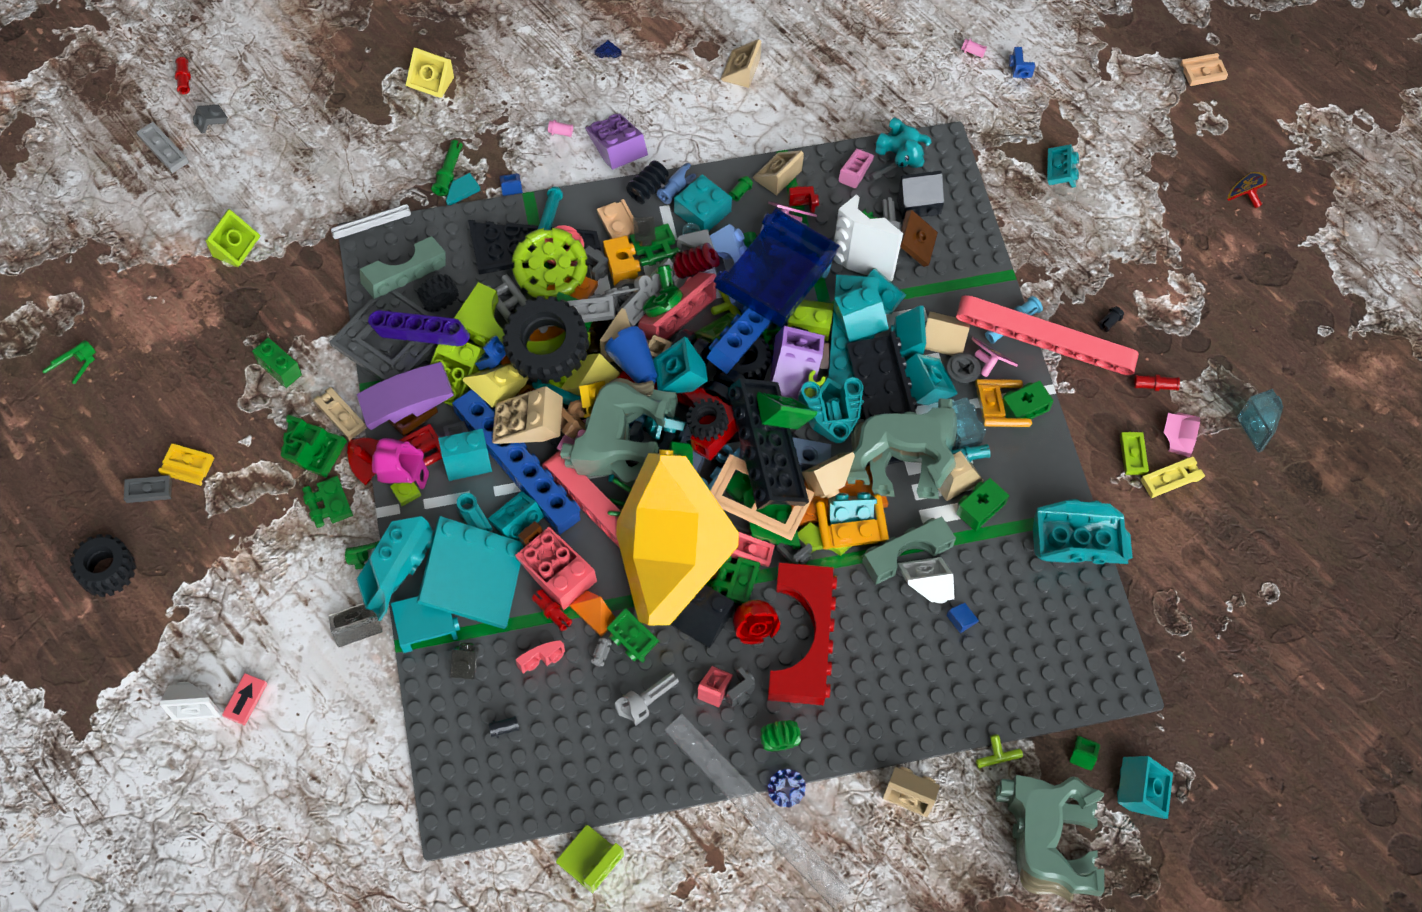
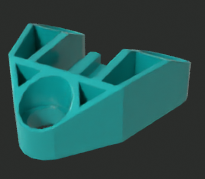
(849, 406)

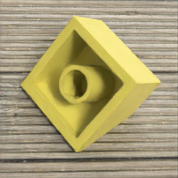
(496, 383)

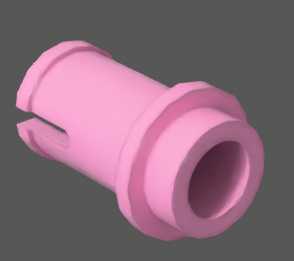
(973, 48)
(560, 128)

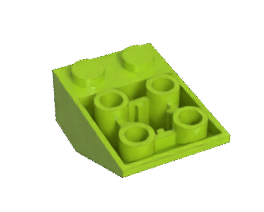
(458, 363)

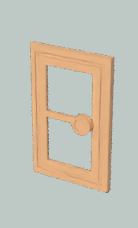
(785, 530)

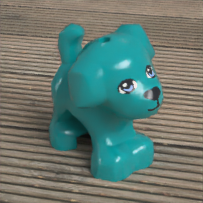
(904, 142)

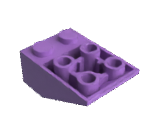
(617, 140)
(794, 358)

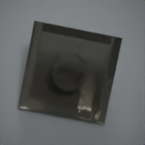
(353, 625)

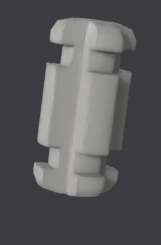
(601, 652)

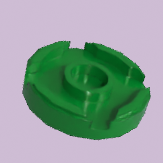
(664, 302)

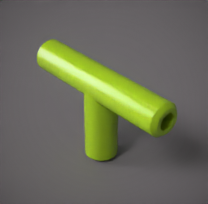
(725, 306)
(999, 756)

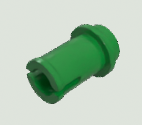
(744, 184)
(665, 276)

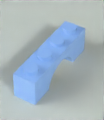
(729, 245)

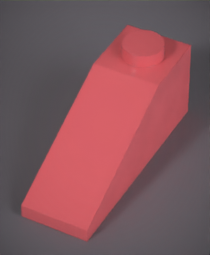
(754, 550)

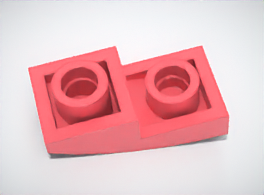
(546, 652)

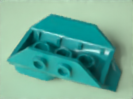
(1081, 533)
(392, 560)

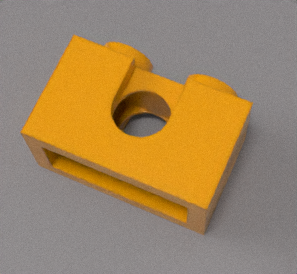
(621, 259)

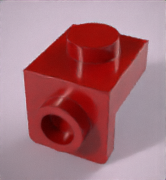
(803, 196)

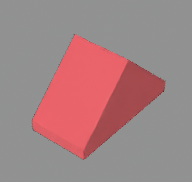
(714, 686)

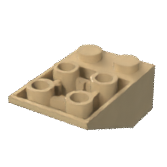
(528, 417)

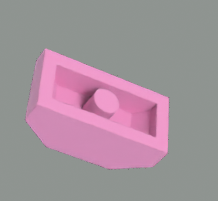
(1181, 432)

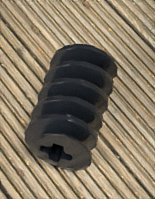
(647, 182)

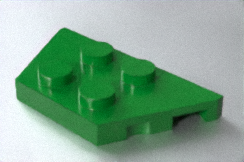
(778, 512)

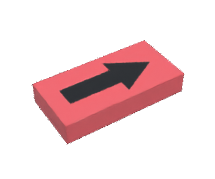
(244, 699)

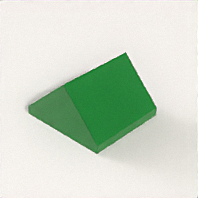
(783, 411)

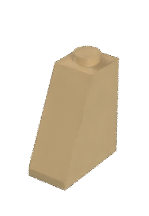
(961, 478)

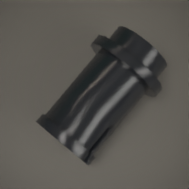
(1115, 314)
(503, 726)

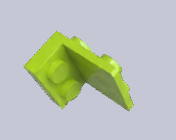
(590, 858)

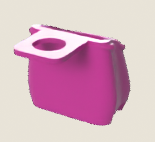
(398, 462)

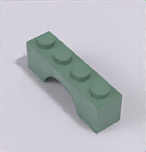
(383, 278)
(931, 537)

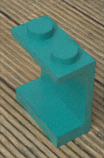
(465, 454)
(421, 623)

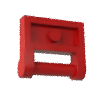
(425, 440)

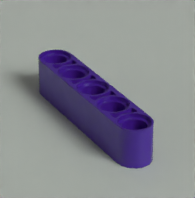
(419, 328)

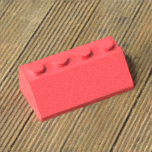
(697, 294)

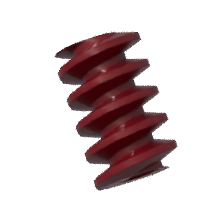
(695, 260)

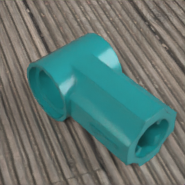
(473, 515)

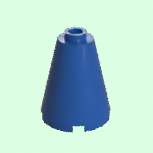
(632, 354)

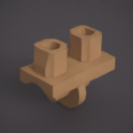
(571, 419)

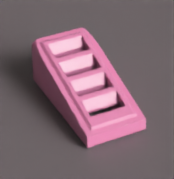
(855, 169)

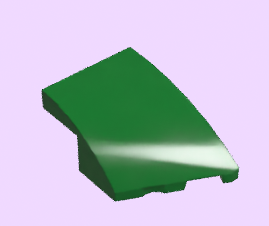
(311, 446)

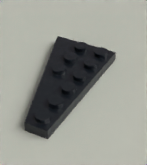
(496, 243)

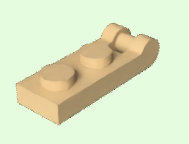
(340, 413)

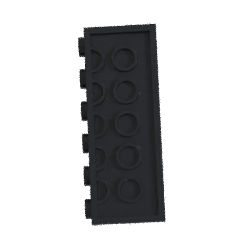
(883, 376)
(766, 448)

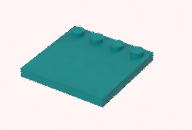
(470, 573)

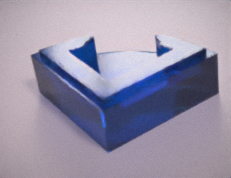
(608, 49)

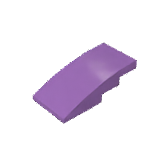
(405, 394)

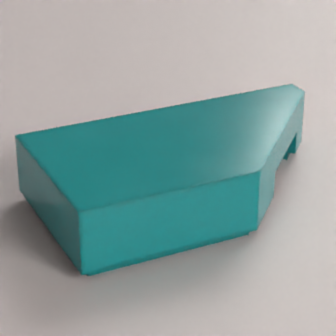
(462, 188)

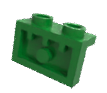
(633, 635)

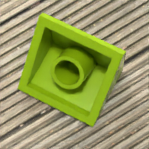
(231, 239)

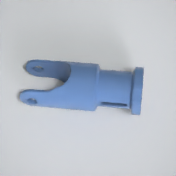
(675, 184)

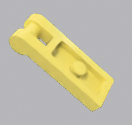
(1172, 477)

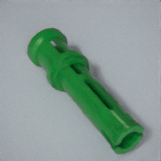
(445, 174)

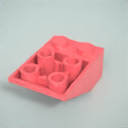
(557, 568)

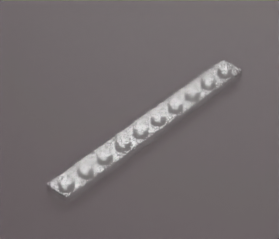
(757, 811)

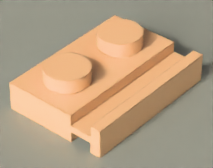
(1204, 69)
(617, 219)

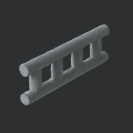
(517, 297)

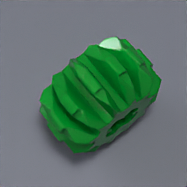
(780, 735)

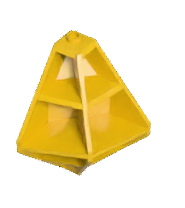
(671, 537)

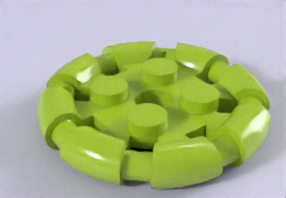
(545, 252)

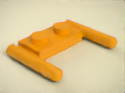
(992, 404)
(855, 532)

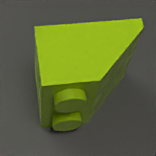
(814, 317)

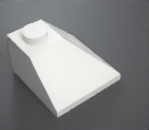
(929, 578)
(187, 702)

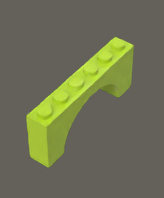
(479, 320)

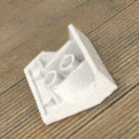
(866, 241)

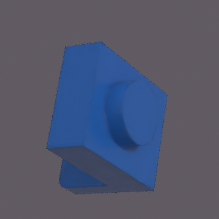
(1020, 68)
(493, 354)

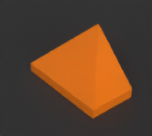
(593, 612)

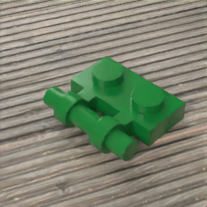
(664, 239)
(334, 499)
(742, 581)

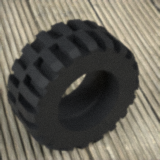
(540, 314)

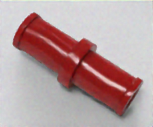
(182, 75)
(1157, 382)
(552, 610)

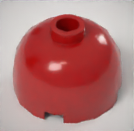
(755, 621)

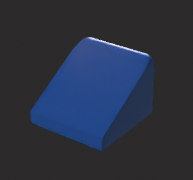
(511, 184)
(962, 617)

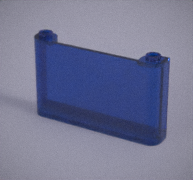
(778, 268)

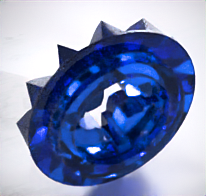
(778, 781)

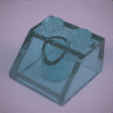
(1261, 417)

